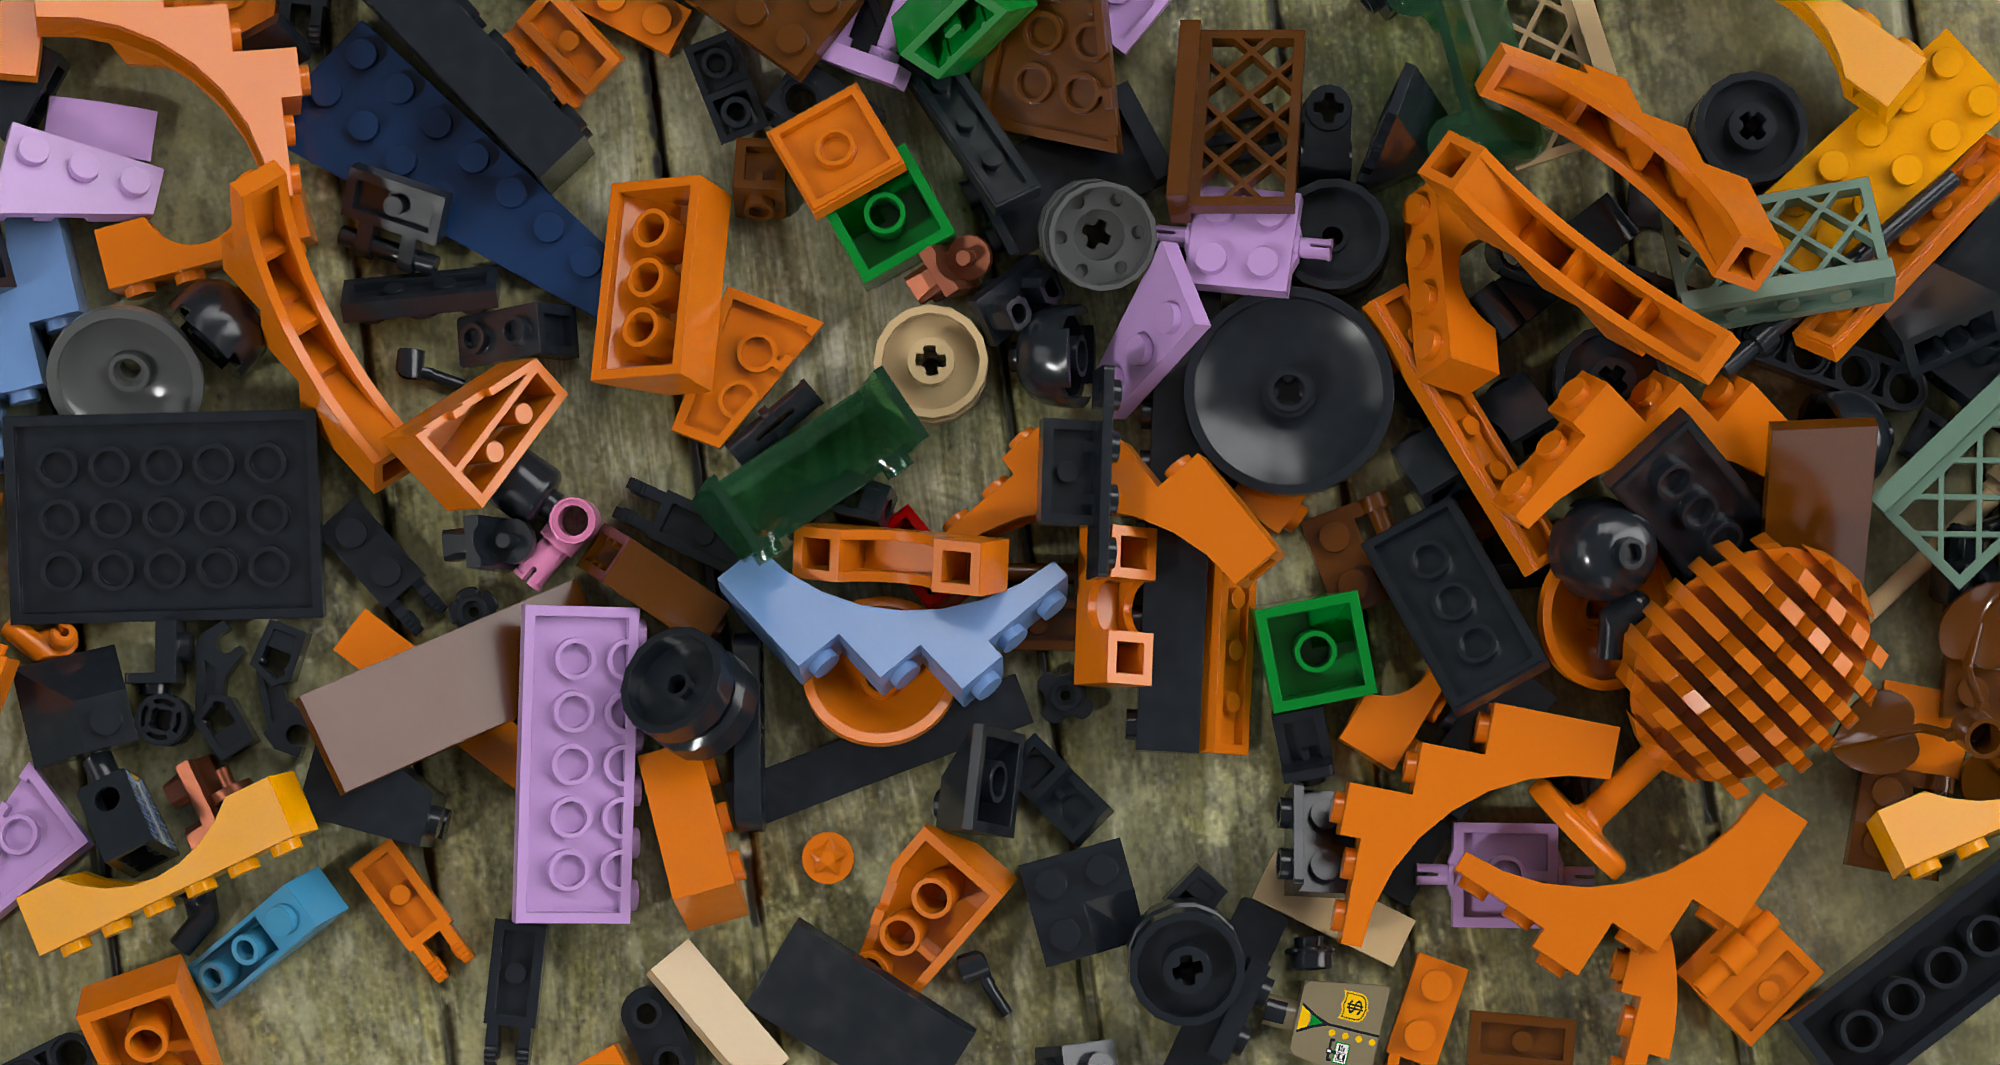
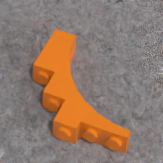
(199, 42)
(1657, 157)
(1570, 265)
(272, 269)
(1602, 428)
(1190, 503)
(1387, 823)
(1573, 919)

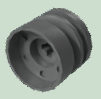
(1126, 242)

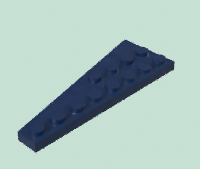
(387, 115)

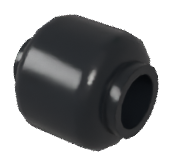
(529, 489)

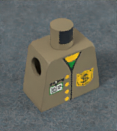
(1330, 1021)

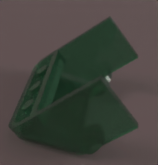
(812, 469)

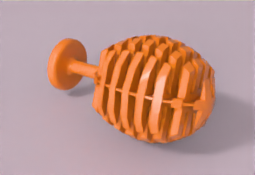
(1733, 680)

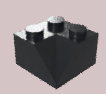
(1081, 901)

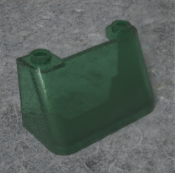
(1470, 37)

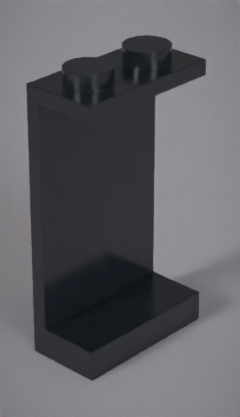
(1058, 163)

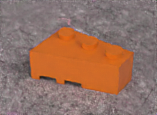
(478, 432)
(694, 838)

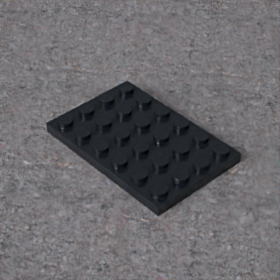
(164, 516)

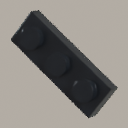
(420, 294)

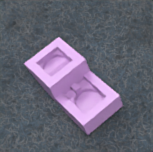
(103, 125)

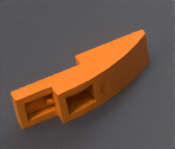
(1651, 1018)

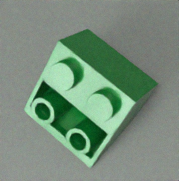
(954, 34)

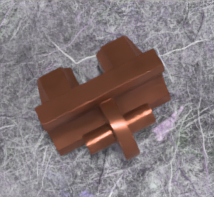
(950, 269)
(205, 787)

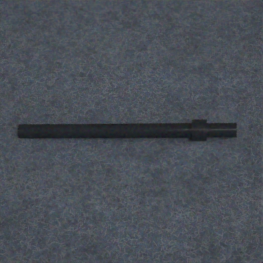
(1764, 337)

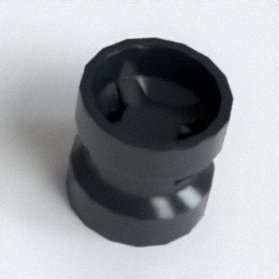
(173, 723)

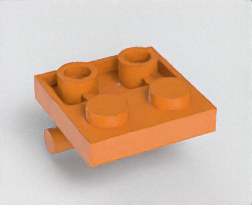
(1749, 974)

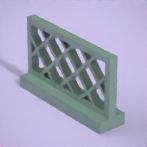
(1795, 291)
(1931, 464)

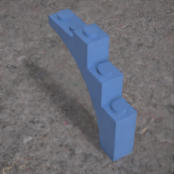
(45, 297)
(889, 645)

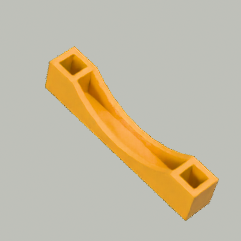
(1870, 63)
(249, 824)
(1930, 828)

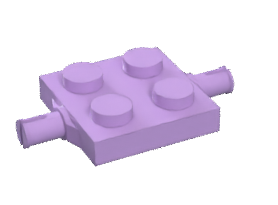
(1245, 250)
(1512, 847)

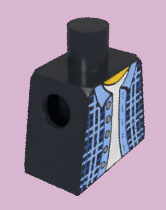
(124, 817)

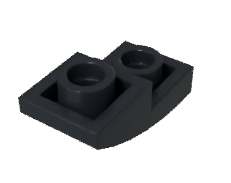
(726, 87)

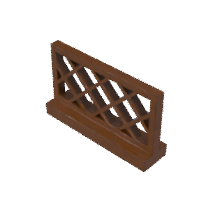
(1191, 115)

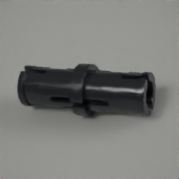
(800, 398)

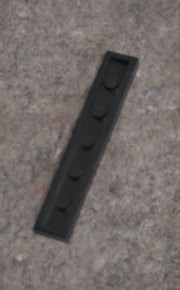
(851, 766)

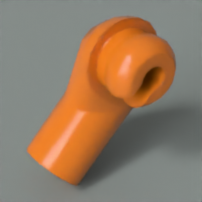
(44, 643)

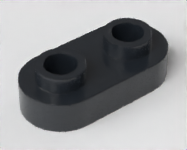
(661, 1035)

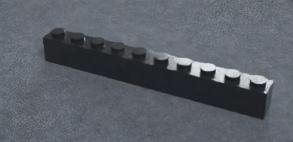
(1175, 602)

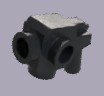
(1959, 555)

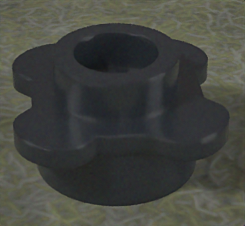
(1055, 707)

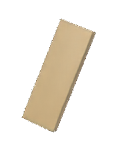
(1386, 927)
(714, 1009)

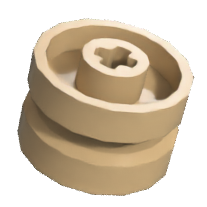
(939, 335)

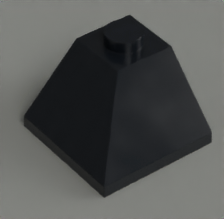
(75, 707)
(982, 784)

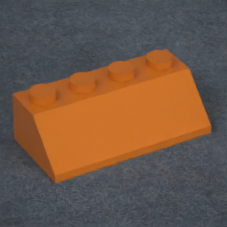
(662, 285)

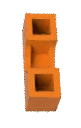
(1106, 640)

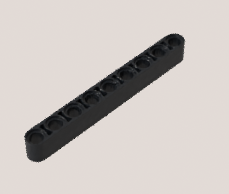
(1821, 373)

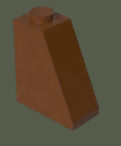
(652, 583)

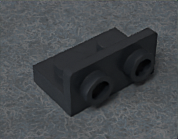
(1311, 848)

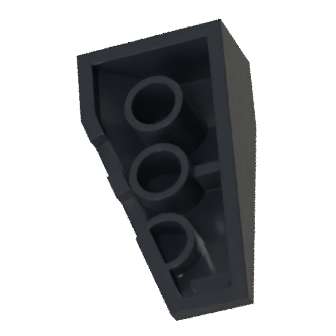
(1401, 134)

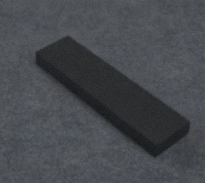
(974, 138)

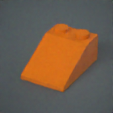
(148, 1018)

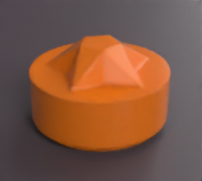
(828, 858)

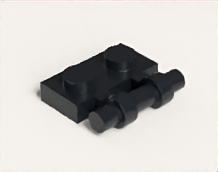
(397, 205)

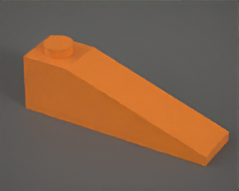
(932, 904)

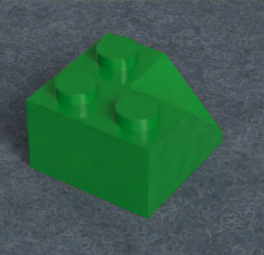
(891, 225)
(1314, 650)

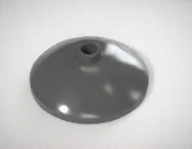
(89, 369)

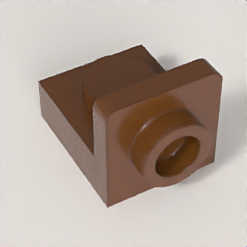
(758, 181)

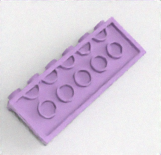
(576, 766)

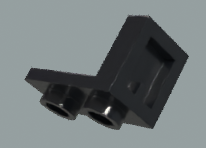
(518, 333)

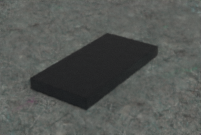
(1686, 493)
(1455, 606)
(853, 1006)

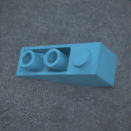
(267, 936)

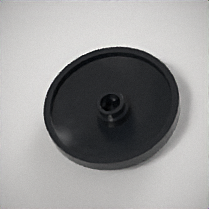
(1289, 392)

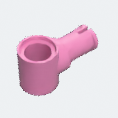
(557, 543)

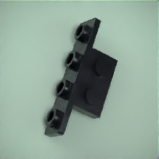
(1077, 472)
(1215, 1040)

